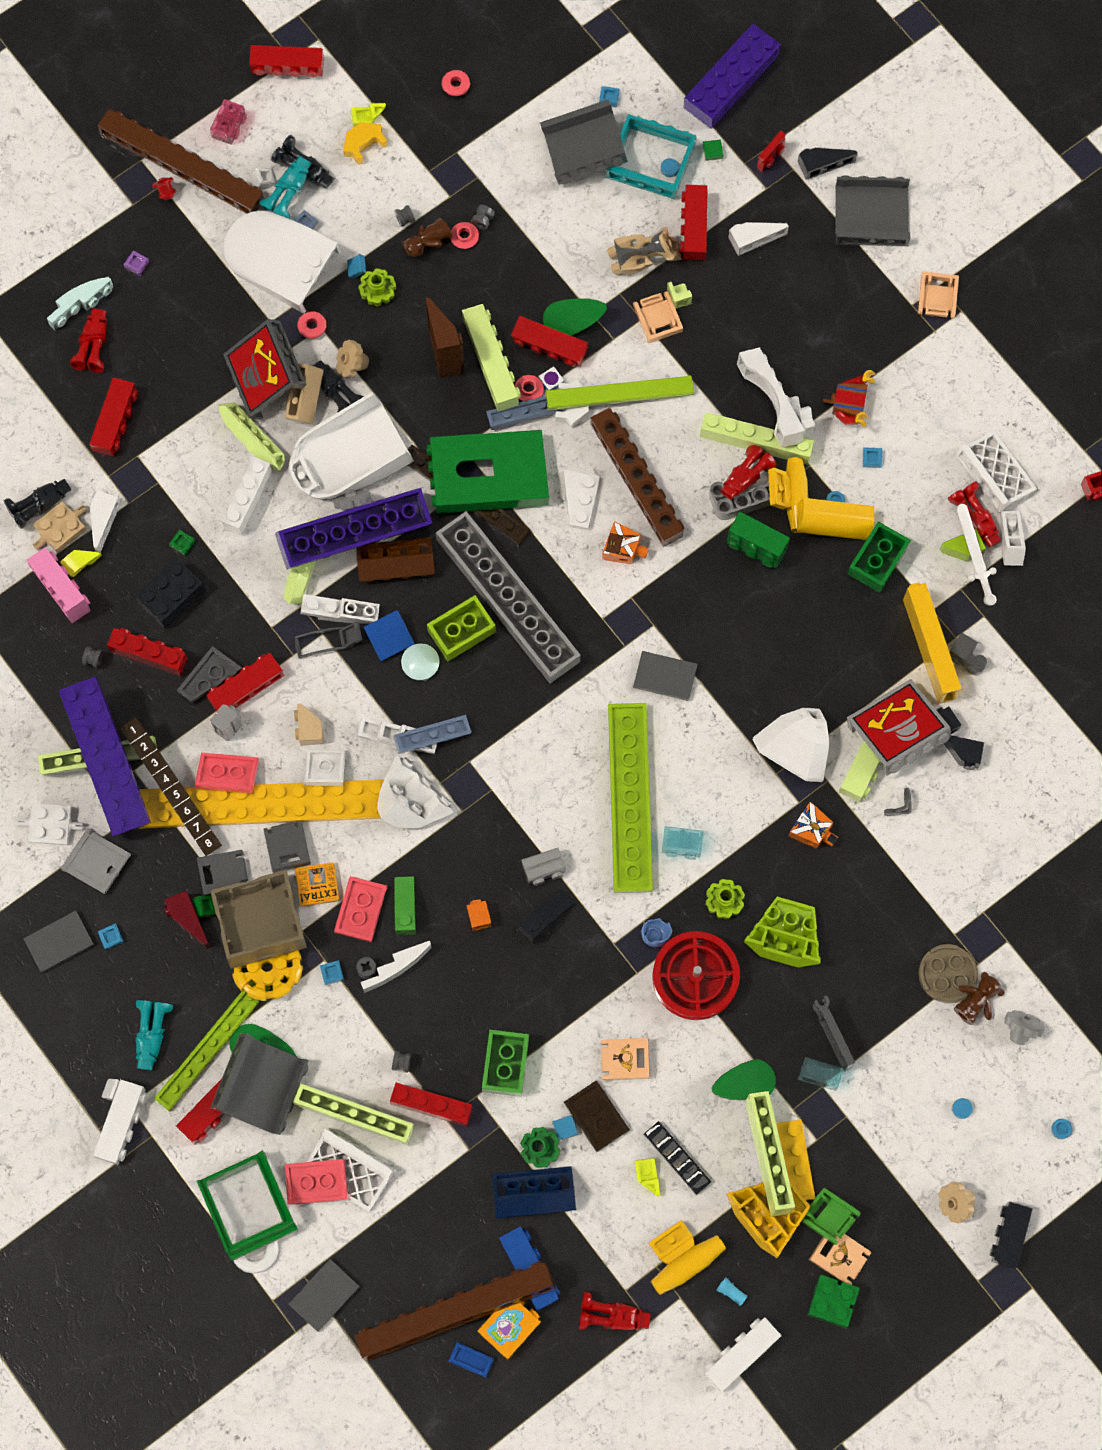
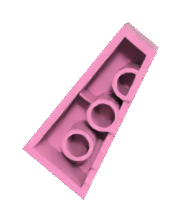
(58, 584)

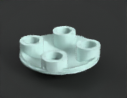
(420, 662)

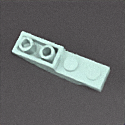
(84, 295)

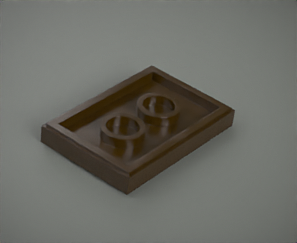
(596, 1116)

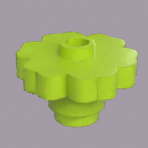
(377, 287)
(723, 908)

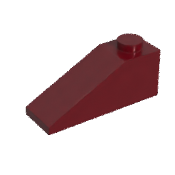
(184, 914)

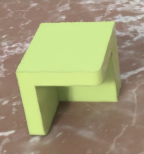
(679, 295)

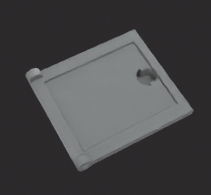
(92, 859)

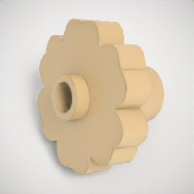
(351, 359)
(956, 1202)

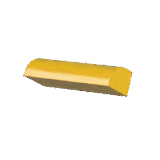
(835, 518)

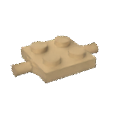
(59, 527)

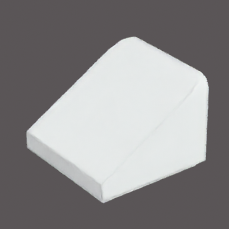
(263, 178)
(110, 1089)

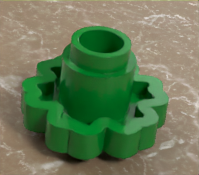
(549, 1152)

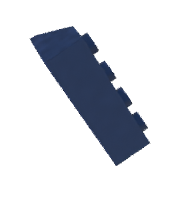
(533, 1192)

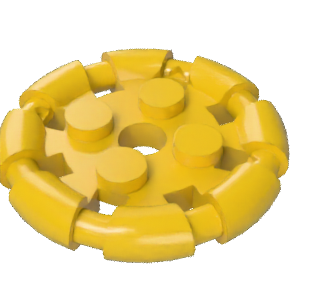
(269, 978)

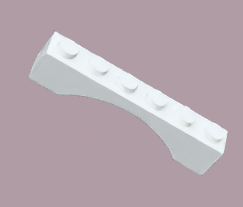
(756, 369)

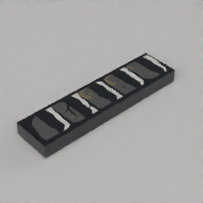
(677, 1158)

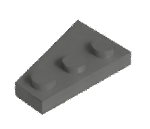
(208, 673)

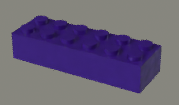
(731, 76)

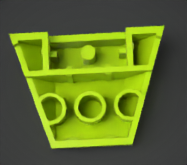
(786, 934)

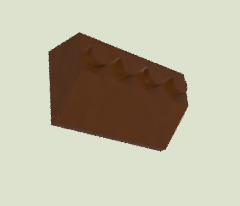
(395, 559)

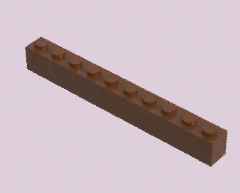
(180, 162)
(454, 1311)

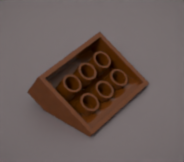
(445, 341)

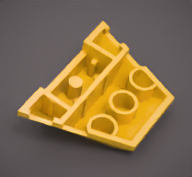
(753, 1212)

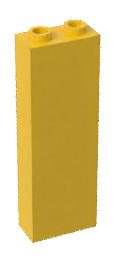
(931, 643)

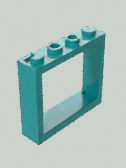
(646, 182)

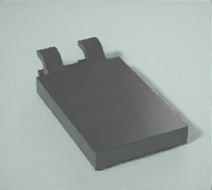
(833, 1034)

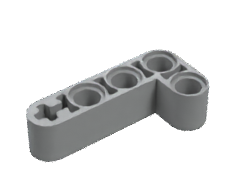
(747, 496)

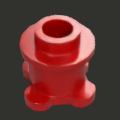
(165, 188)

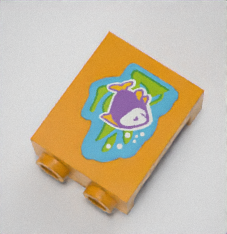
(509, 1328)

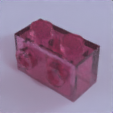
(228, 121)

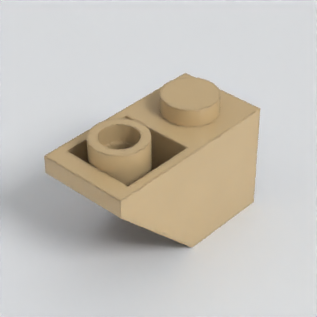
(309, 727)

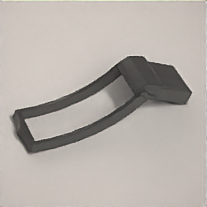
(349, 636)

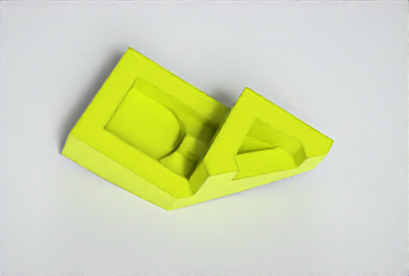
(366, 114)
(78, 560)
(647, 1174)

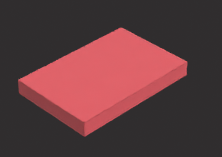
(226, 772)
(360, 909)
(316, 1181)

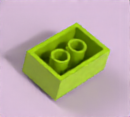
(461, 628)

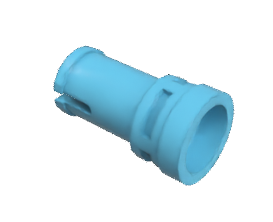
(731, 1291)

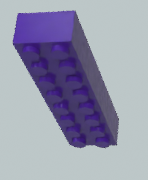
(353, 528)
(105, 756)

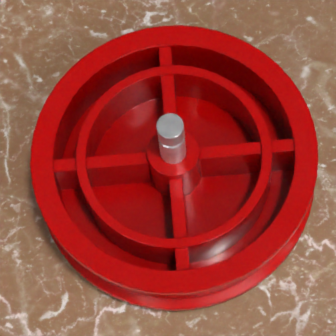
(696, 975)

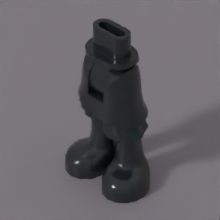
(317, 172)
(332, 384)
(43, 496)

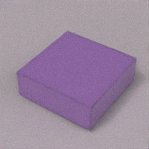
(136, 263)

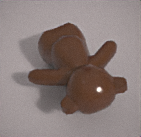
(427, 237)
(979, 999)

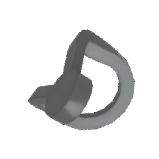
(901, 810)

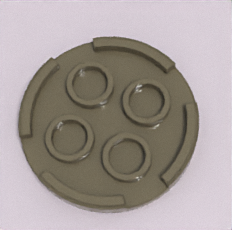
(945, 970)

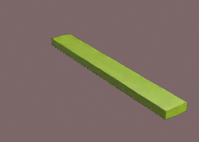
(619, 392)
(206, 1050)

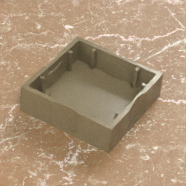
(258, 919)

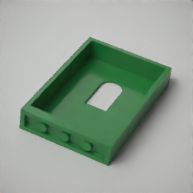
(517, 468)

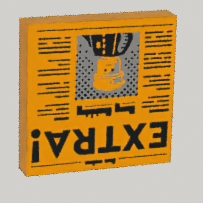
(317, 884)

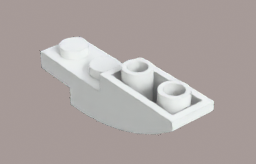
(339, 610)

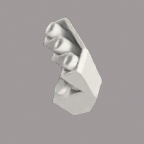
(797, 743)
(410, 797)

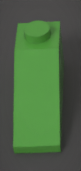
(405, 906)

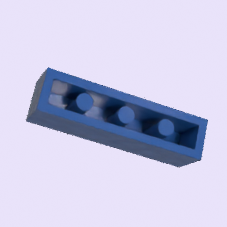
(522, 1256)

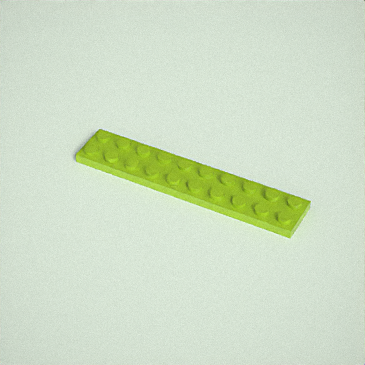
(630, 798)

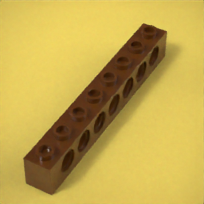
(665, 533)

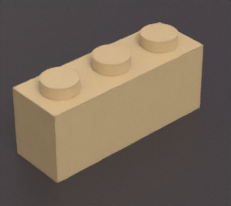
(303, 401)

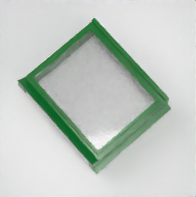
(247, 1206)

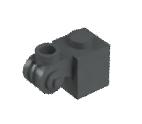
(962, 654)

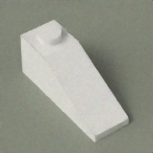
(753, 235)
(103, 511)
(1012, 538)

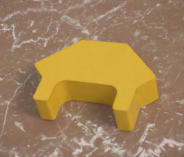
(362, 137)

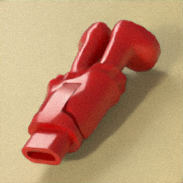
(92, 335)
(743, 477)
(981, 518)
(621, 1315)

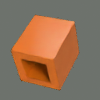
(478, 915)

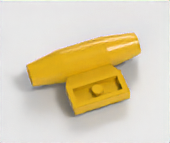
(788, 488)
(683, 1258)

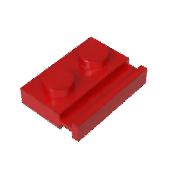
(775, 148)

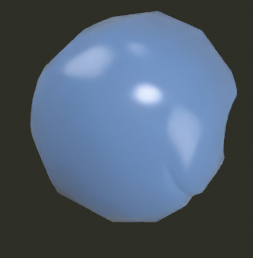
(656, 932)

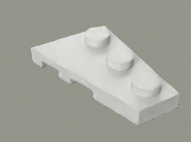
(580, 496)

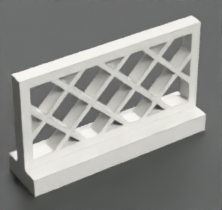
(985, 481)
(362, 1157)

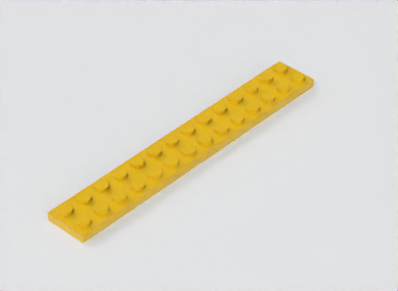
(271, 804)

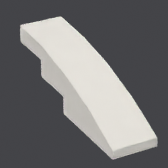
(383, 733)
(403, 961)

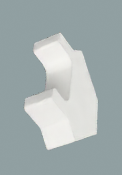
(804, 415)
(572, 416)

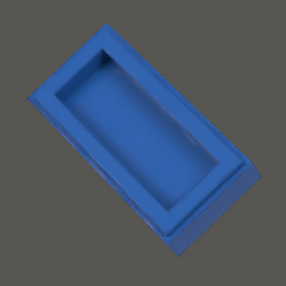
(471, 1359)

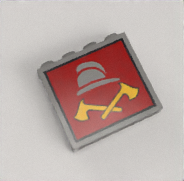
(900, 726)

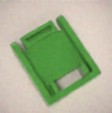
(833, 1220)

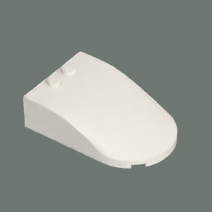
(277, 255)
(348, 451)

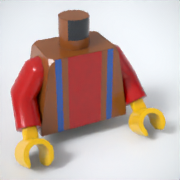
(850, 399)

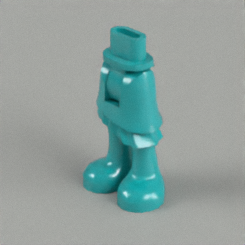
(290, 181)
(149, 1042)

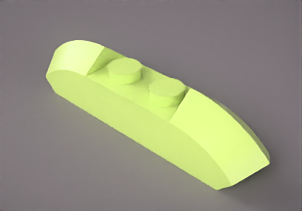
(251, 435)
(298, 581)

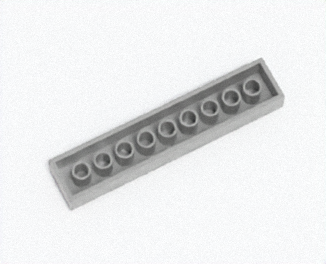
(508, 597)

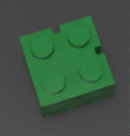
(833, 1301)

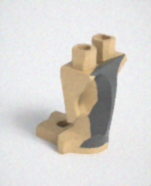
(629, 257)

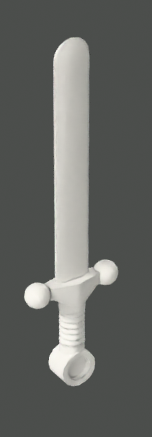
(976, 555)

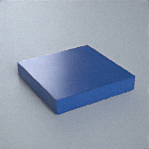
(388, 635)

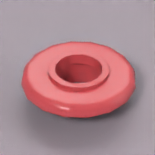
(456, 75)
(468, 242)
(308, 317)
(531, 380)

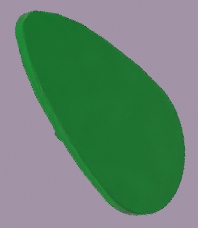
(573, 314)
(261, 1035)
(745, 1079)

